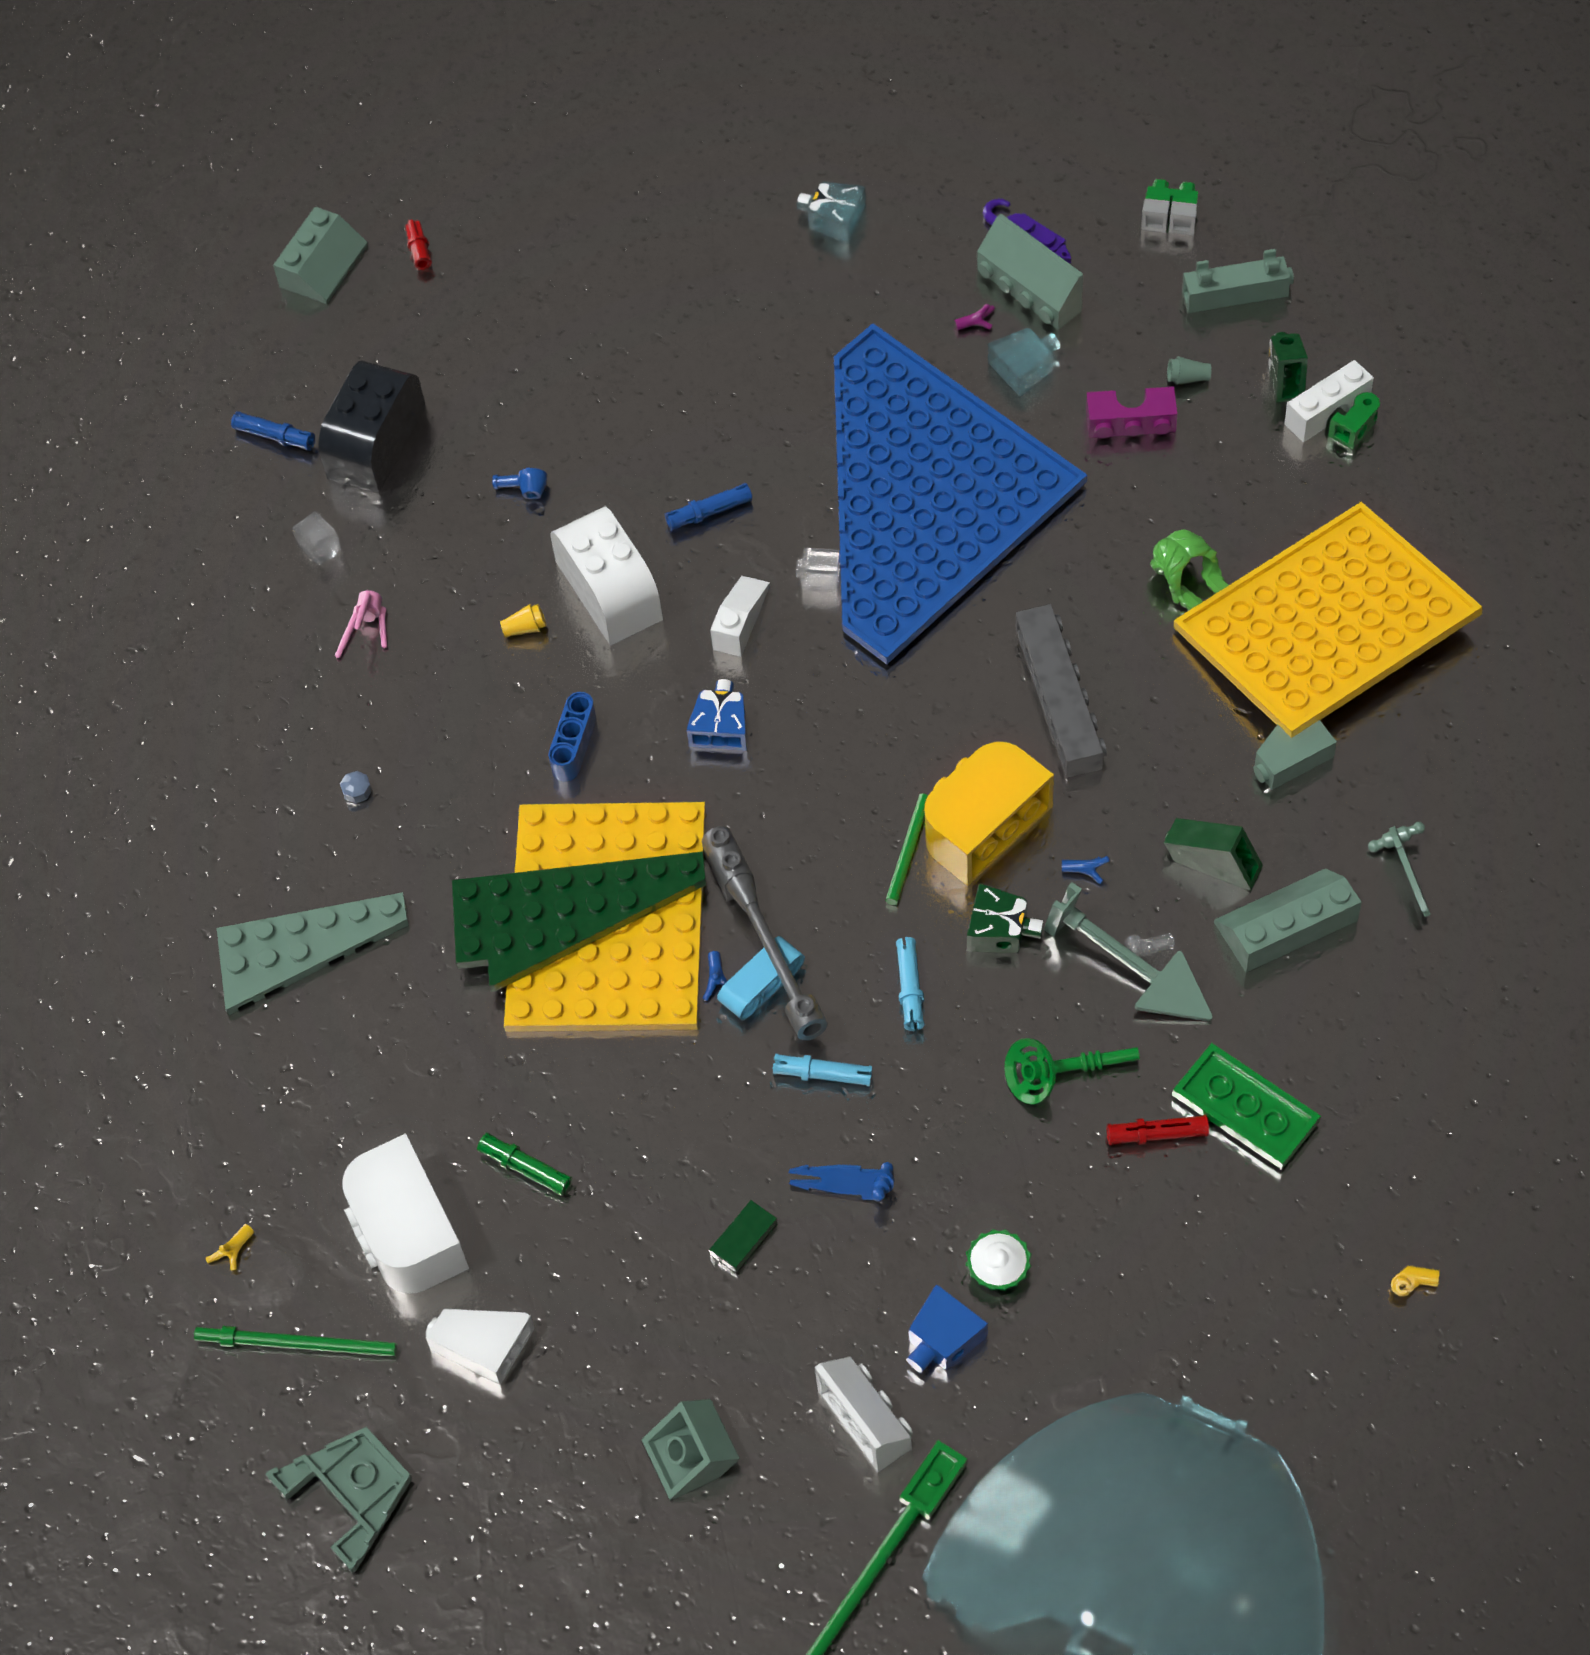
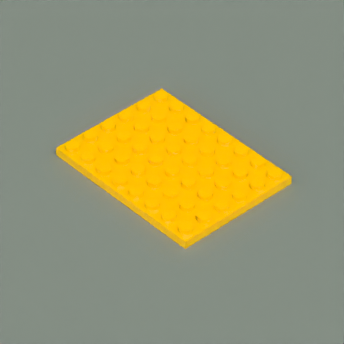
(1327, 619)
(638, 974)

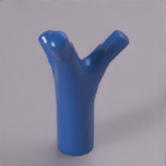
(1085, 866)
(716, 974)

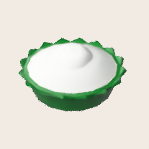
(998, 1259)

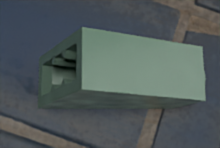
(1286, 757)

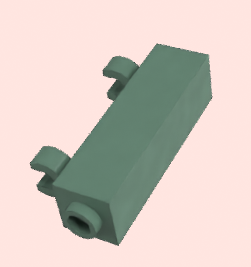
(1236, 283)

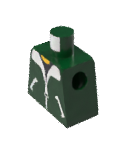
(1287, 353)
(1000, 922)

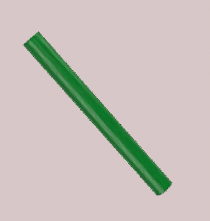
(907, 851)

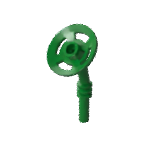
(1040, 1069)

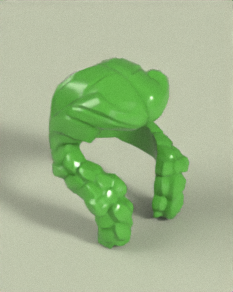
(1174, 554)

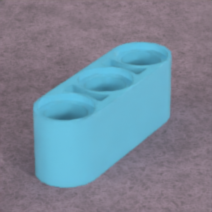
(757, 980)

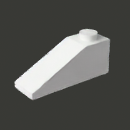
(738, 615)

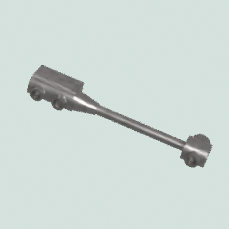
(739, 884)

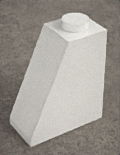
(480, 1339)

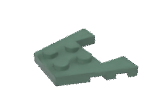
(360, 1477)

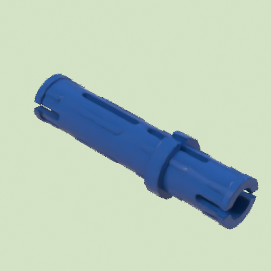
(284, 433)
(712, 505)

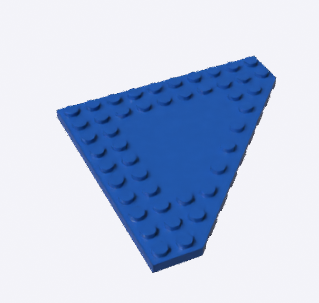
(926, 490)

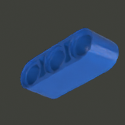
(573, 748)

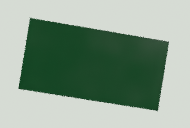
(743, 1236)

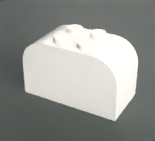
(607, 574)
(400, 1218)

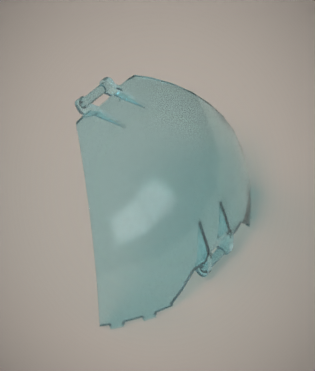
(1143, 1530)

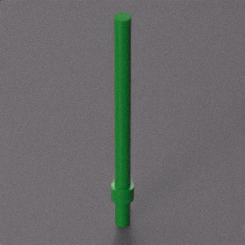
(230, 1336)

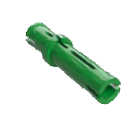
(512, 1157)

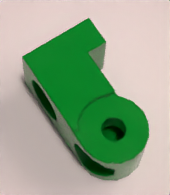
(1356, 422)

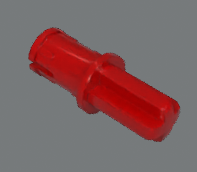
(418, 245)

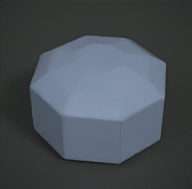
(356, 787)

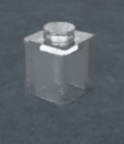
(316, 538)
(819, 569)

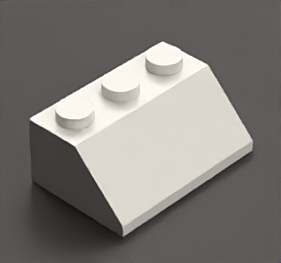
(863, 1411)

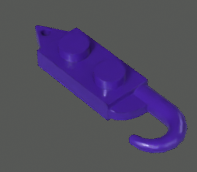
(1035, 229)

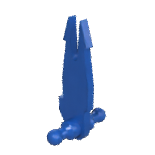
(847, 1179)

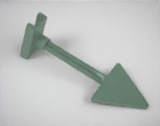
(1170, 990)

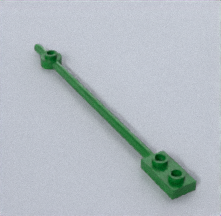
(922, 1497)

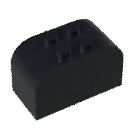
(369, 425)

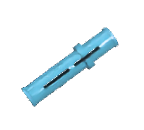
(910, 996)
(822, 1069)

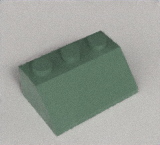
(319, 256)

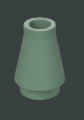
(1187, 371)

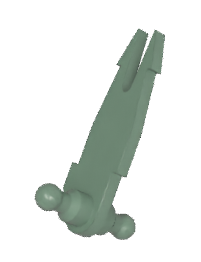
(1396, 838)

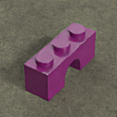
(1109, 418)

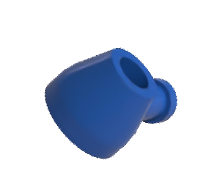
(531, 482)

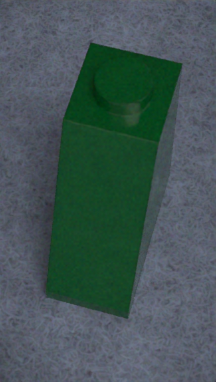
(1214, 850)

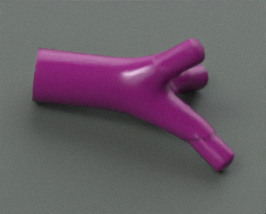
(976, 318)

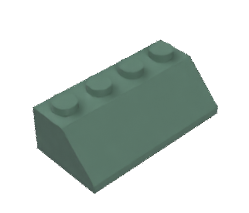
(1030, 273)
(1289, 918)

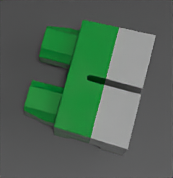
(1180, 201)

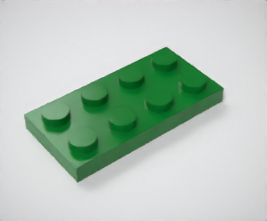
(1246, 1105)

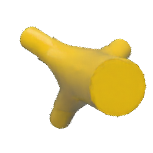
(232, 1247)

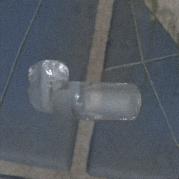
(1149, 945)

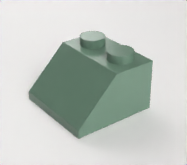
(690, 1447)

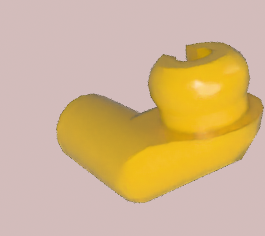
(1412, 1277)

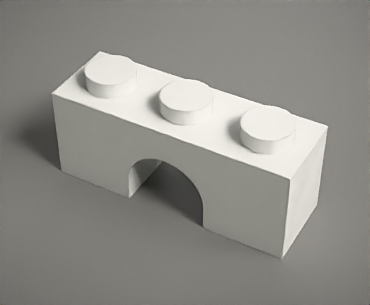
(1310, 410)

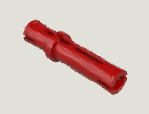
(1157, 1130)

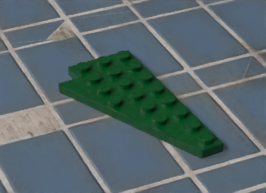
(543, 915)

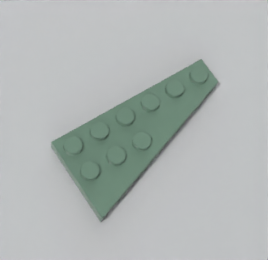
(295, 945)

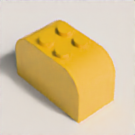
(985, 808)

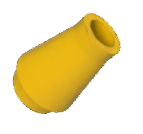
(525, 621)

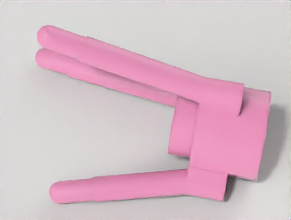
(366, 610)

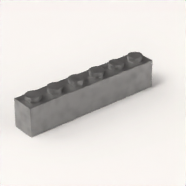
(1059, 690)

